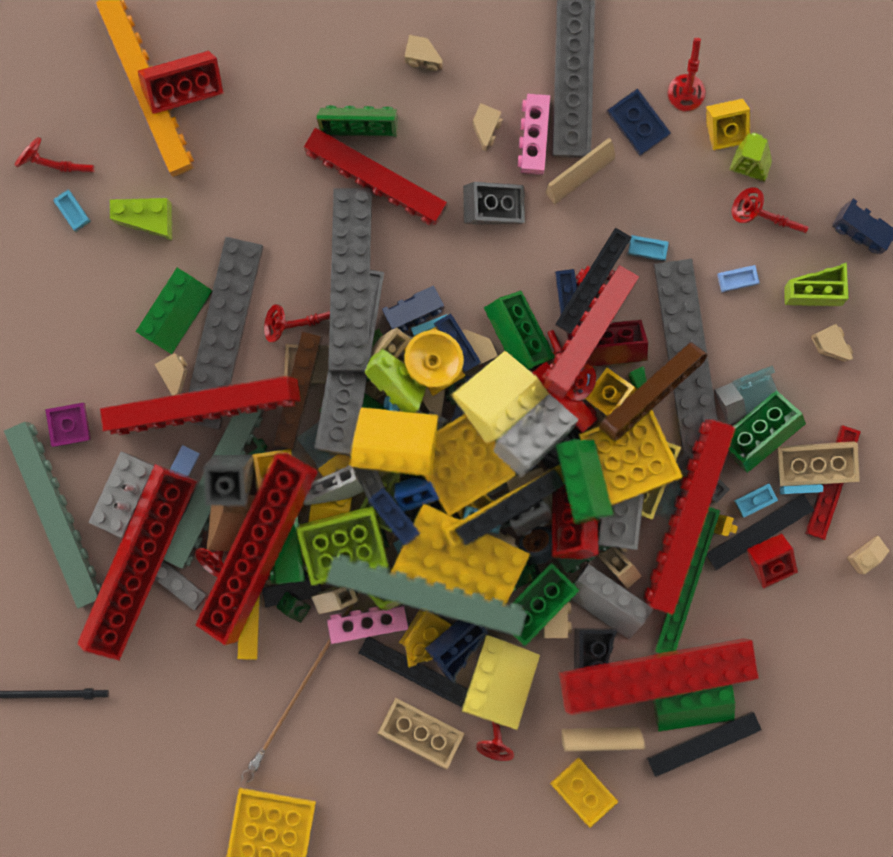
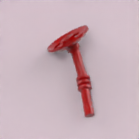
(691, 83)
(30, 154)
(756, 210)
(280, 324)
(580, 382)
(212, 560)
(495, 746)

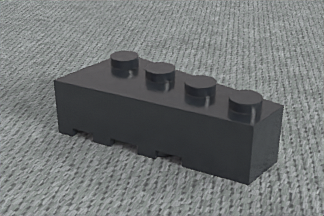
(593, 646)

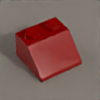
(773, 560)

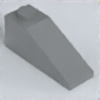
(334, 487)

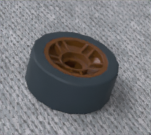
(542, 539)

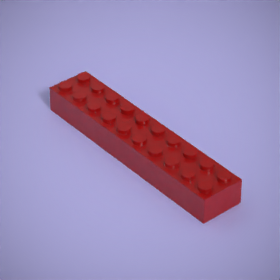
(203, 404)
(689, 515)
(256, 548)
(136, 563)
(658, 676)

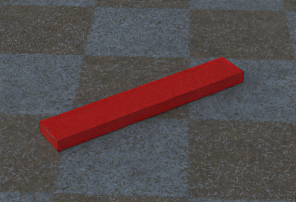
(828, 499)

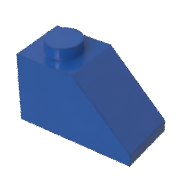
(414, 487)

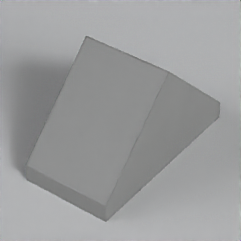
(731, 403)

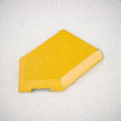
(423, 634)

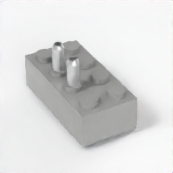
(535, 435)
(121, 494)

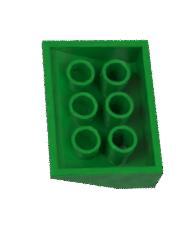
(358, 121)

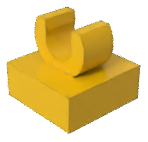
(724, 526)

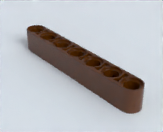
(653, 391)

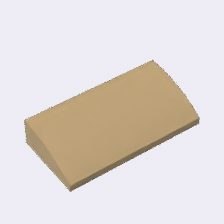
(581, 171)
(818, 463)
(420, 733)
(602, 738)

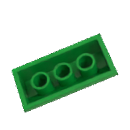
(174, 311)
(519, 330)
(764, 430)
(584, 480)
(289, 563)
(543, 600)
(695, 708)

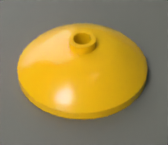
(436, 347)

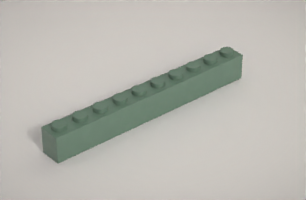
(53, 513)
(197, 514)
(425, 595)

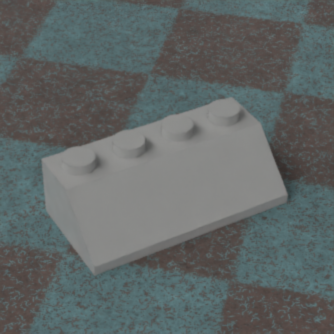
(610, 602)

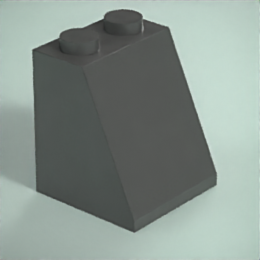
(228, 479)

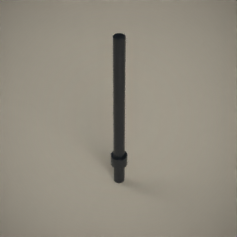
(87, 694)

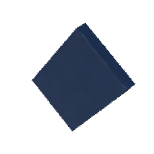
(638, 122)

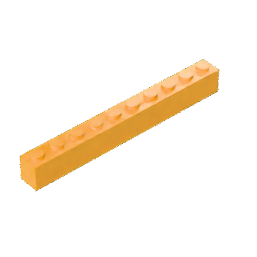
(133, 59)

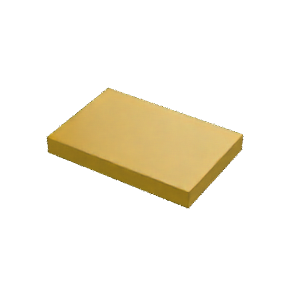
(584, 792)

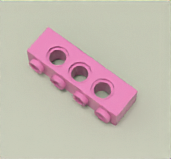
(534, 104)
(337, 634)

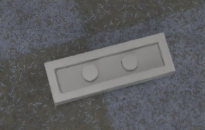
(180, 585)

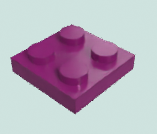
(68, 424)

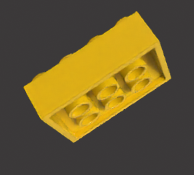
(394, 441)

